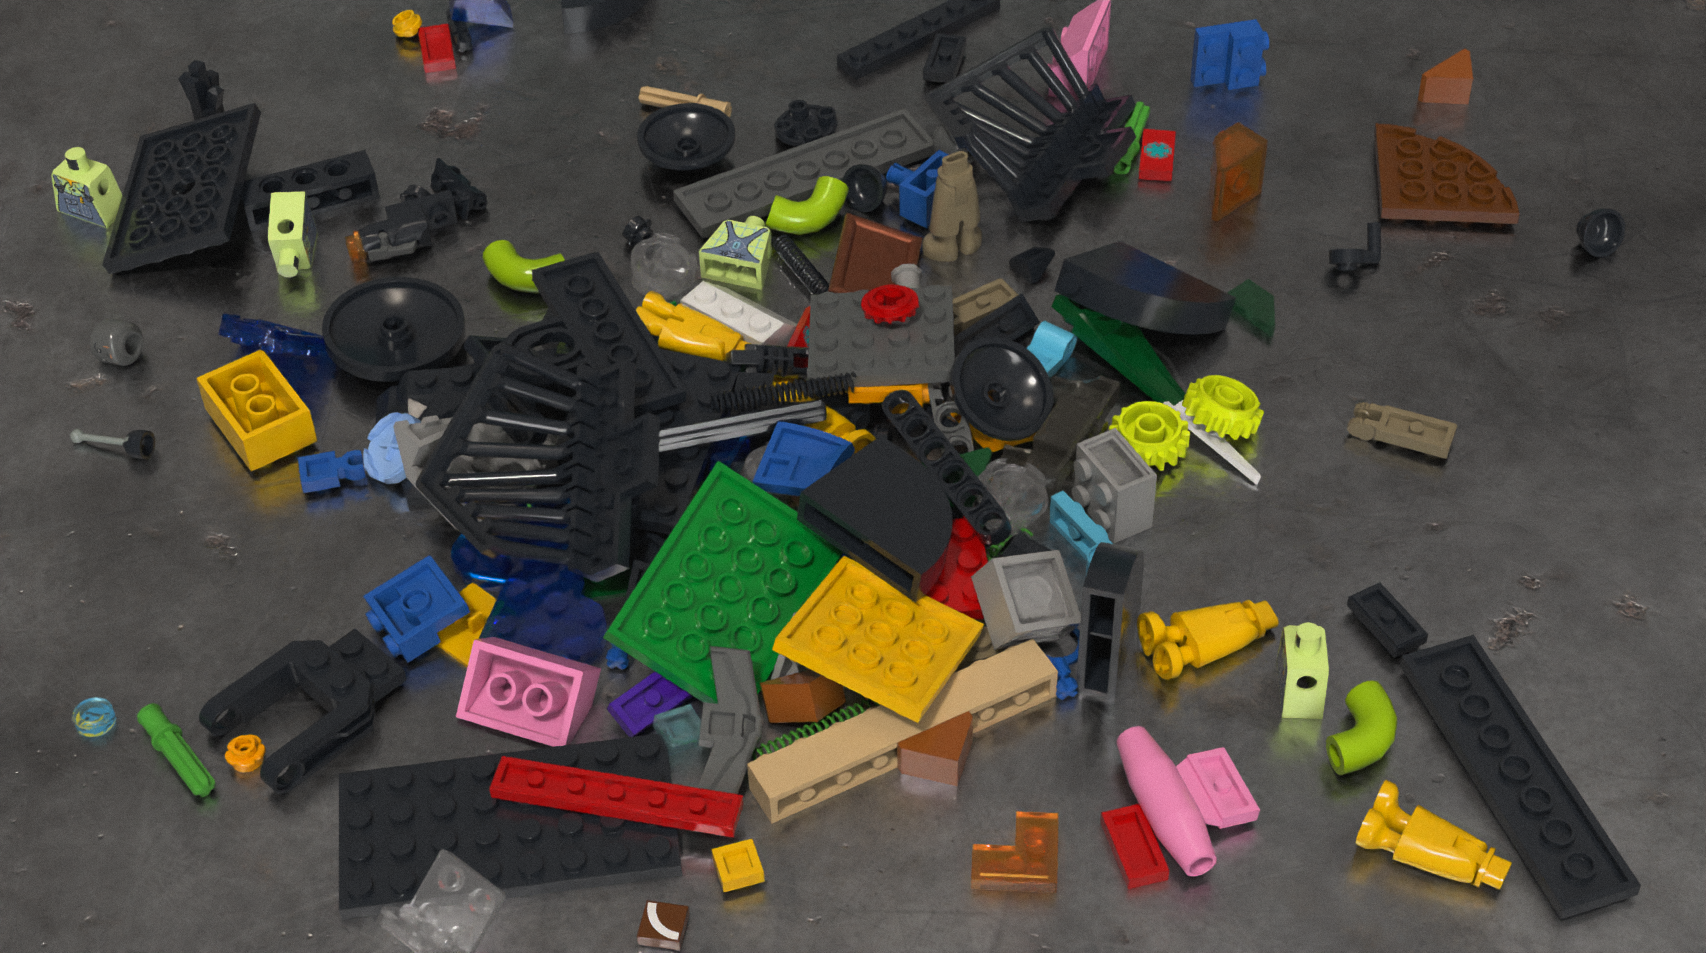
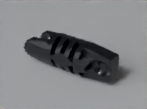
(770, 359)

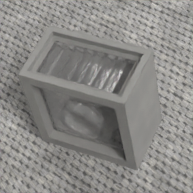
(1114, 485)
(1026, 599)

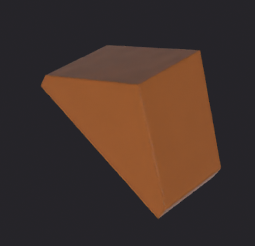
(1448, 81)
(801, 697)
(938, 751)

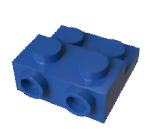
(1229, 54)
(414, 608)

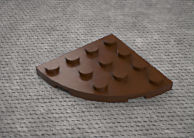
(1437, 180)

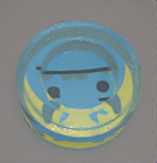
(94, 717)

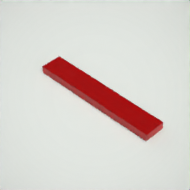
(617, 796)

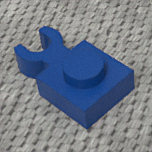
(325, 470)

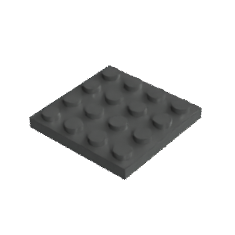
(882, 353)

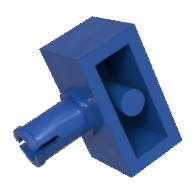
(916, 188)

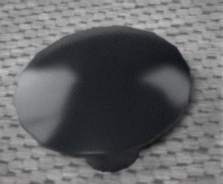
(805, 123)

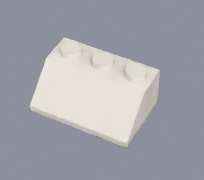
(740, 314)

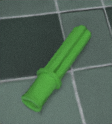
(1137, 120)
(169, 740)

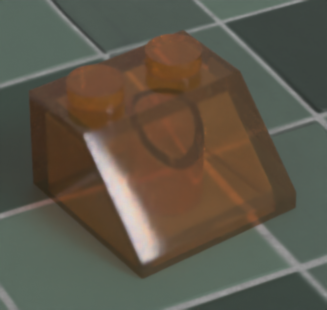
(1236, 169)

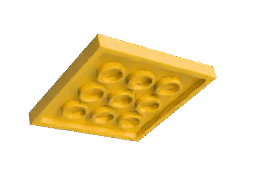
(878, 639)

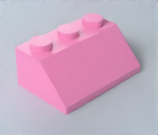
(1085, 43)
(526, 691)

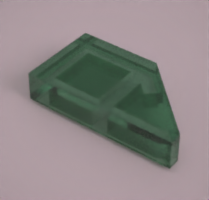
(1255, 305)

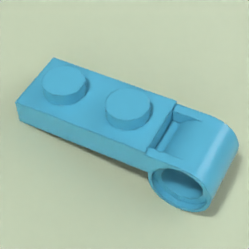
(1052, 346)
(1076, 526)

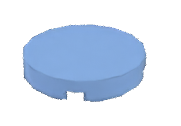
(383, 455)

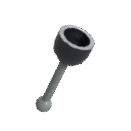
(137, 443)

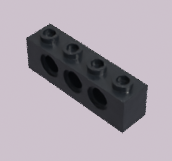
(327, 185)

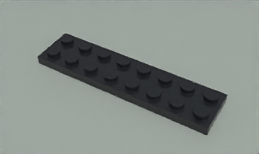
(1519, 777)

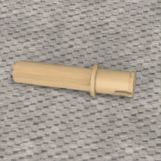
(665, 98)

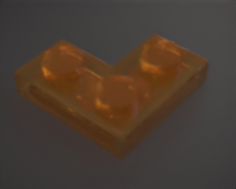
(1022, 867)

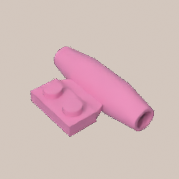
(1185, 796)

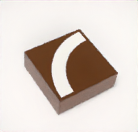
(663, 925)

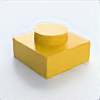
(738, 865)

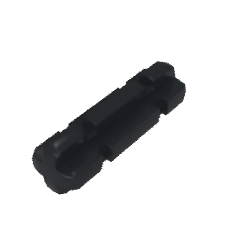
(459, 33)

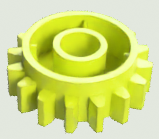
(1223, 406)
(1154, 432)

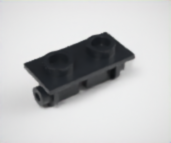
(464, 195)

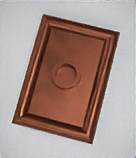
(870, 254)

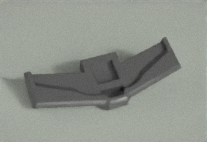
(733, 724)

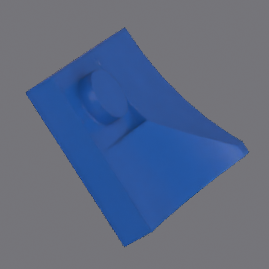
(799, 458)

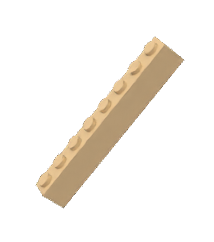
(867, 744)

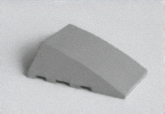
(420, 439)

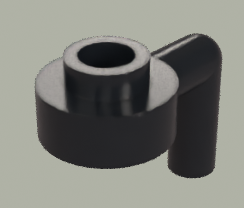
(1349, 258)

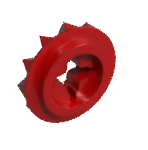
(899, 302)

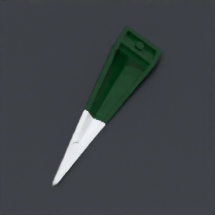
(1133, 356)

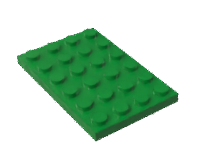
(722, 581)

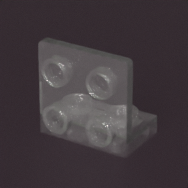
(447, 911)

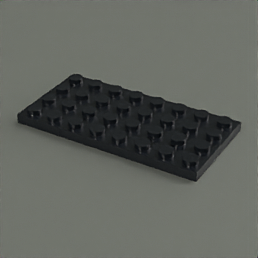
(406, 814)

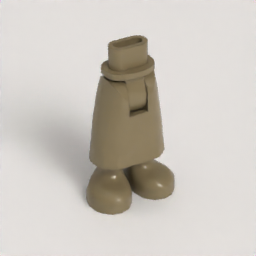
(953, 211)

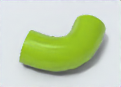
(812, 214)
(511, 268)
(1371, 734)

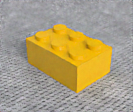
(257, 409)

